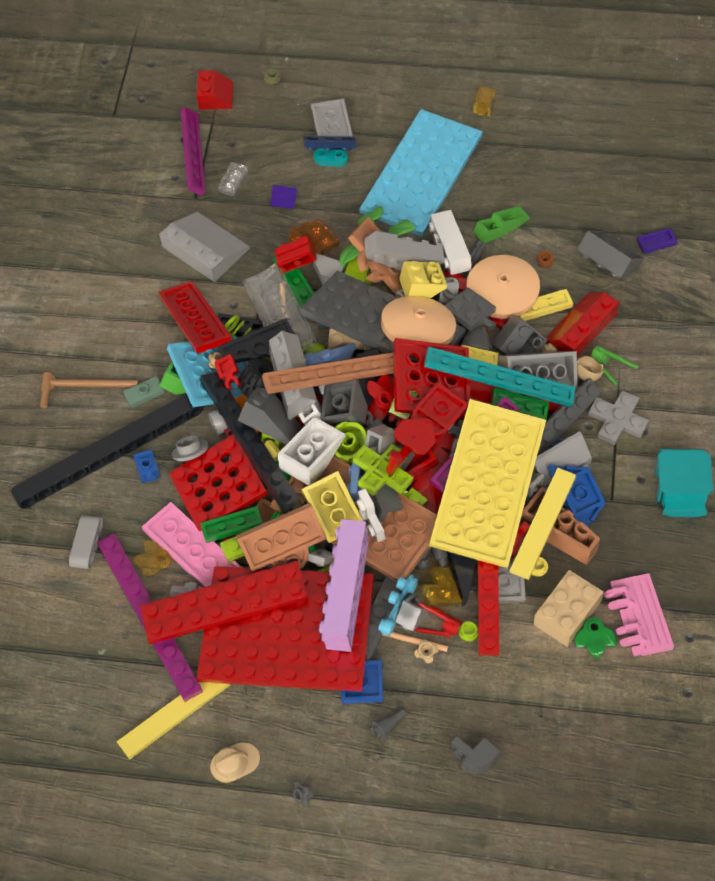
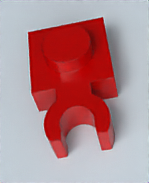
(227, 369)

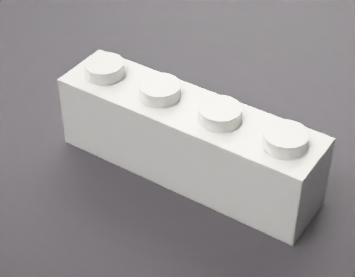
(447, 232)

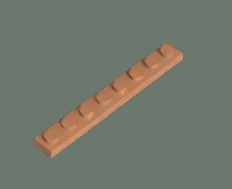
(328, 373)

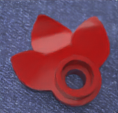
(381, 390)

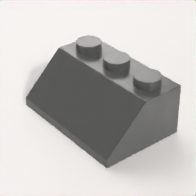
(609, 254)

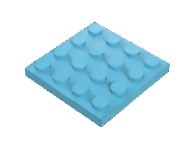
(193, 365)

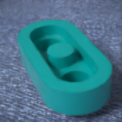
(331, 158)

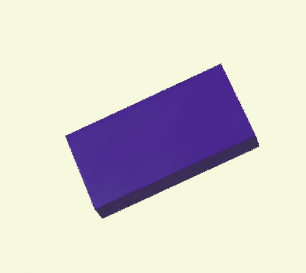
(656, 240)

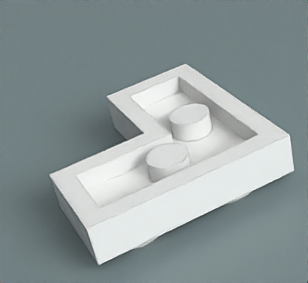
(367, 513)

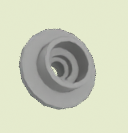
(189, 448)

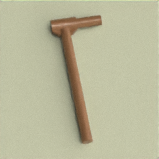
(49, 383)

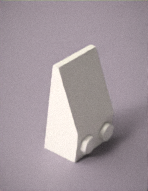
(310, 451)

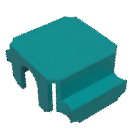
(684, 480)

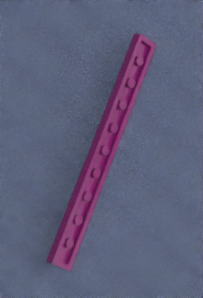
(137, 595)

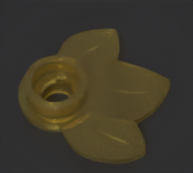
(150, 559)

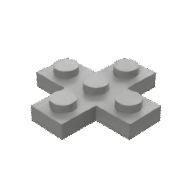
(618, 417)

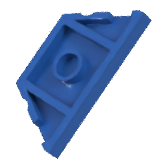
(584, 497)

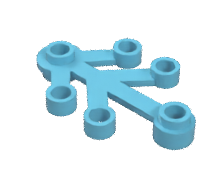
(407, 586)

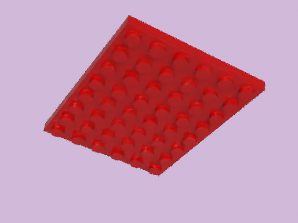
(285, 642)

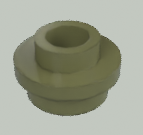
(272, 76)

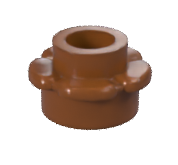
(545, 255)

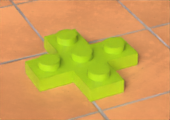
(376, 471)

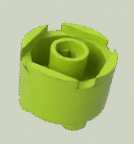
(353, 433)

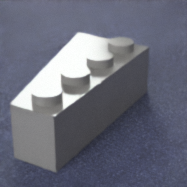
(393, 251)

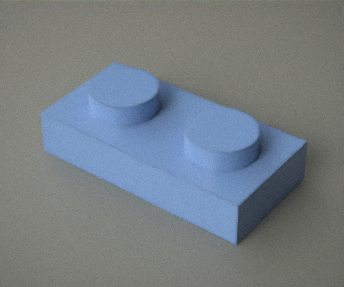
(356, 474)

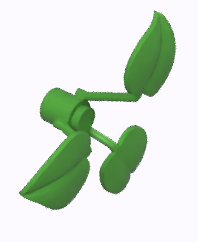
(399, 228)

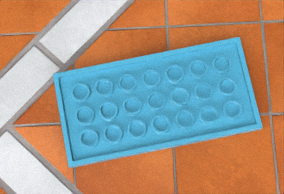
(422, 170)

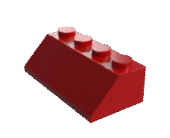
(584, 322)

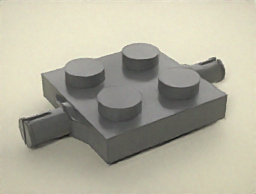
(470, 309)

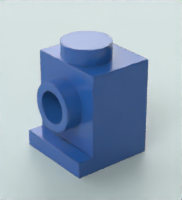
(146, 466)

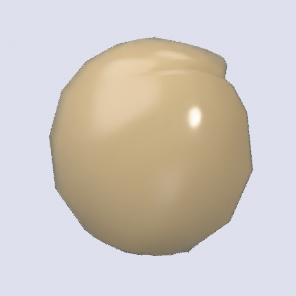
(589, 368)

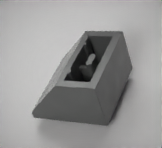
(518, 338)

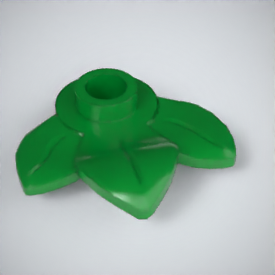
(595, 640)

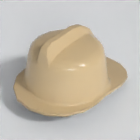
(235, 762)

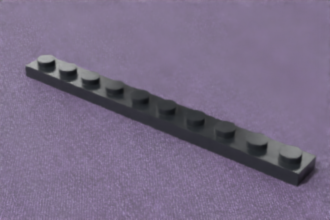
(251, 443)

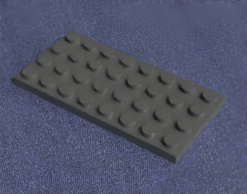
(356, 311)

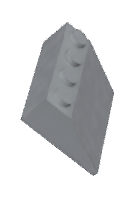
(203, 245)

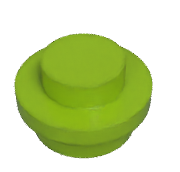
(468, 631)

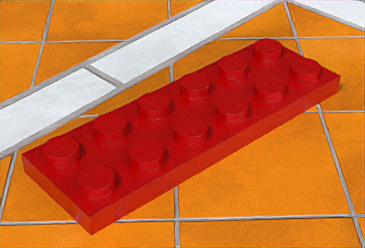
(194, 317)

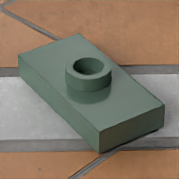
(143, 392)

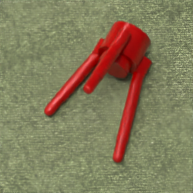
(450, 623)

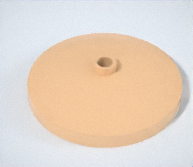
(505, 283)
(418, 320)

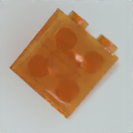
(318, 233)

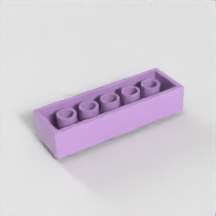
(345, 585)

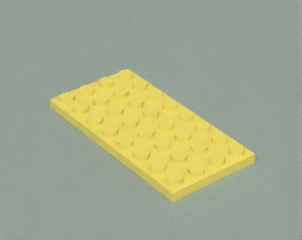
(488, 483)

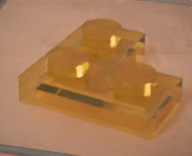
(443, 591)

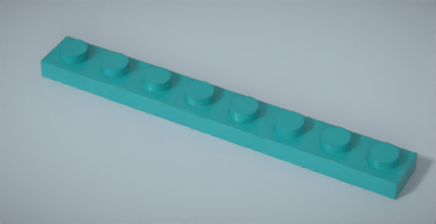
(499, 376)

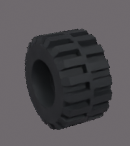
(252, 376)

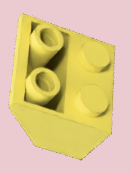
(422, 279)

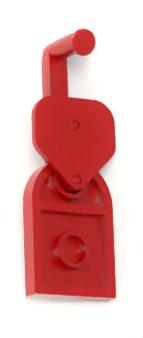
(428, 422)

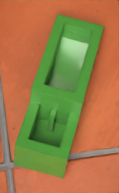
(500, 224)

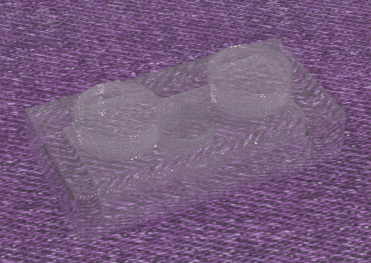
(232, 179)

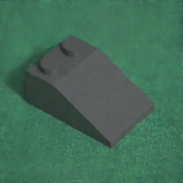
(269, 416)

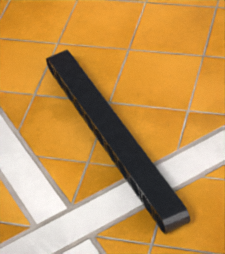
(104, 451)

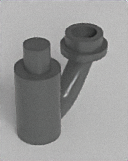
(439, 555)

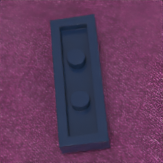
(329, 142)

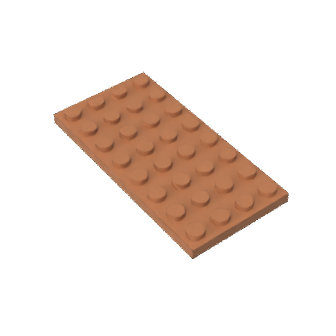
(405, 530)

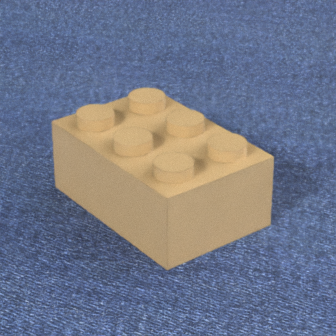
(568, 608)

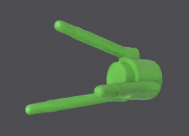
(602, 355)

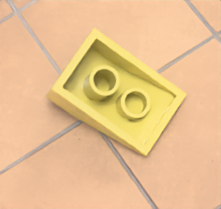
(331, 503)

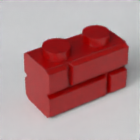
(295, 254)

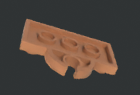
(378, 271)
(282, 539)

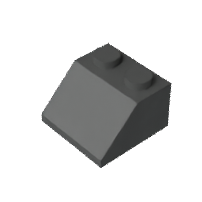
(343, 403)

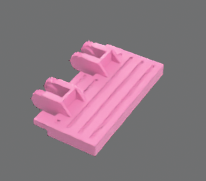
(642, 615)

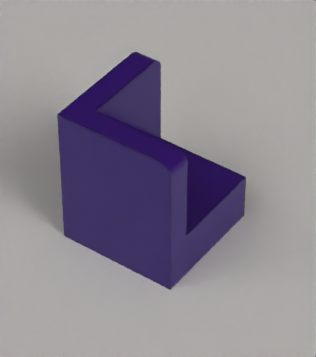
(283, 196)

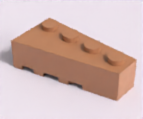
(567, 533)

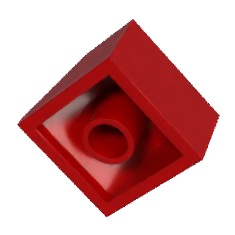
(214, 90)

